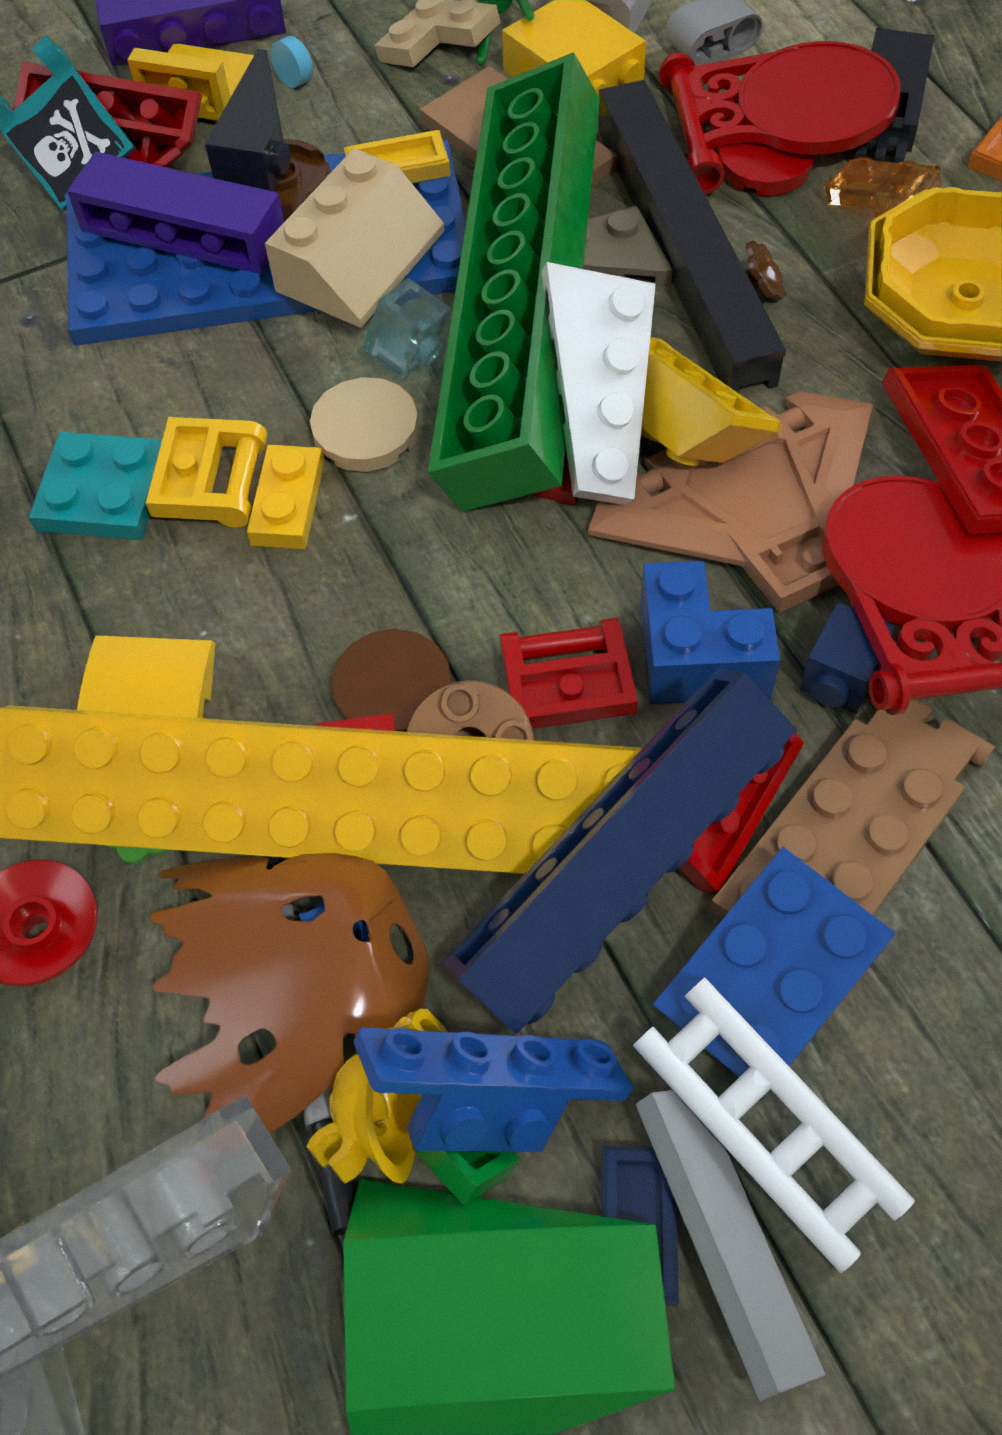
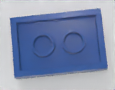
(781, 959)

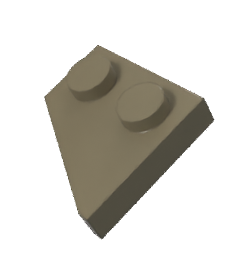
(625, 245)

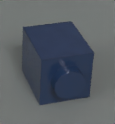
(841, 662)

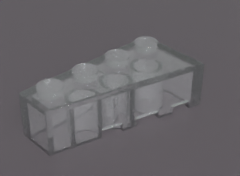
(137, 1232)

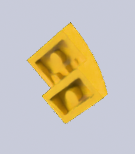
(148, 676)

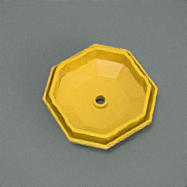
(940, 272)

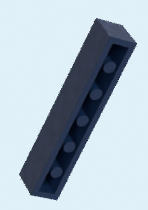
(620, 848)

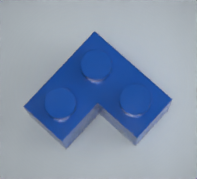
(690, 642)

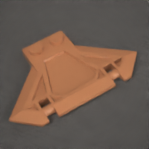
(757, 507)

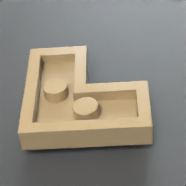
(436, 23)

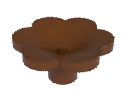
(764, 271)

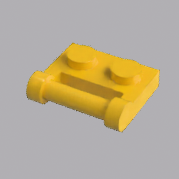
(189, 466)

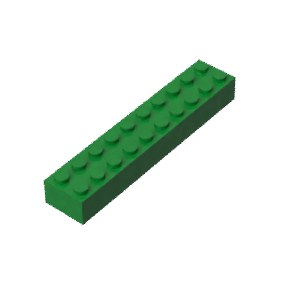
(527, 206)

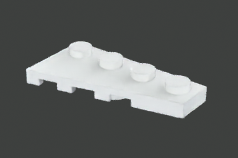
(602, 362)

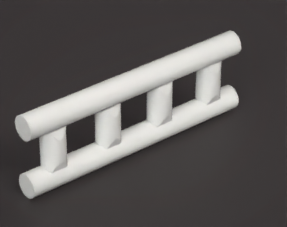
(774, 1169)

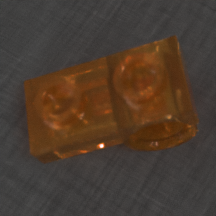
(880, 184)

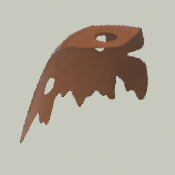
(284, 974)

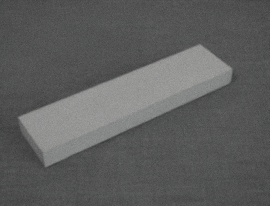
(731, 1248)

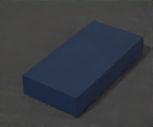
(639, 1192)

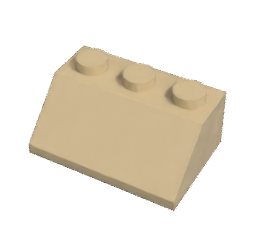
(353, 239)

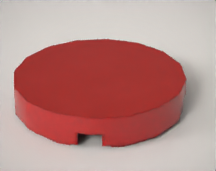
(764, 168)

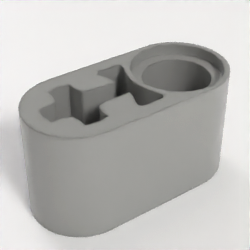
(713, 29)

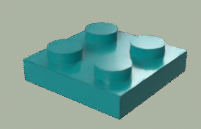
(96, 486)

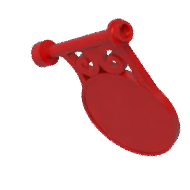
(792, 99)
(914, 564)

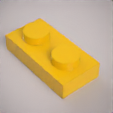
(286, 497)

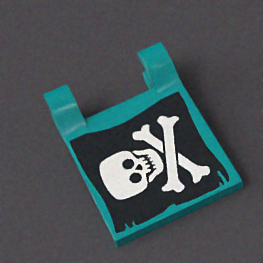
(61, 125)

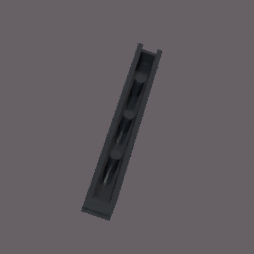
(704, 264)

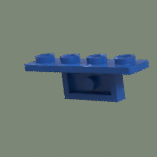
(487, 1087)

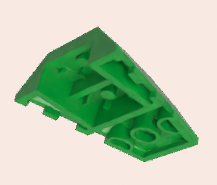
(496, 1316)

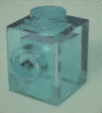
(407, 328)

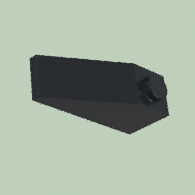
(248, 136)

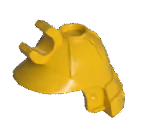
(368, 1121)

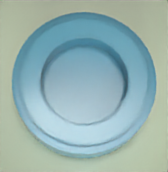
(291, 61)

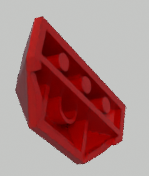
(152, 116)

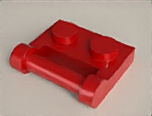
(575, 686)

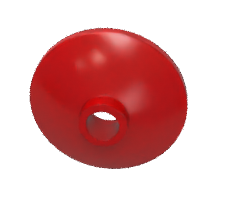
(38, 894)

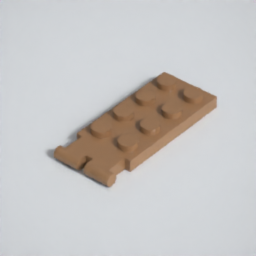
(868, 806)

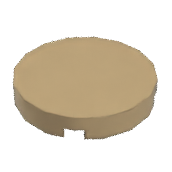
(364, 423)

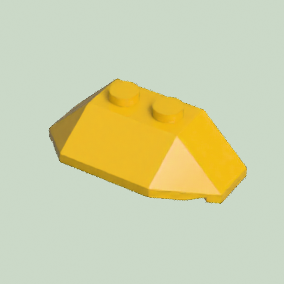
(699, 413)

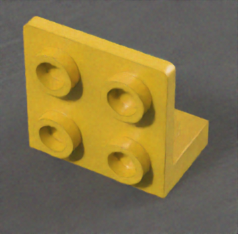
(195, 69)

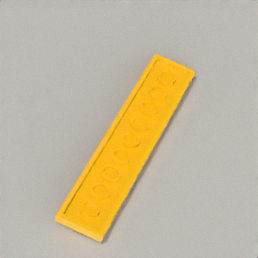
(293, 788)

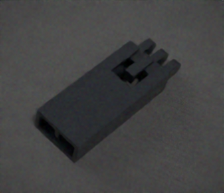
(910, 57)

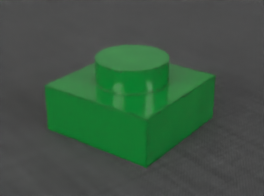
(470, 1172)

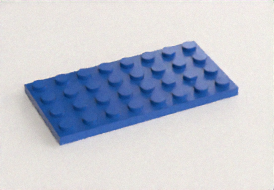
(144, 291)

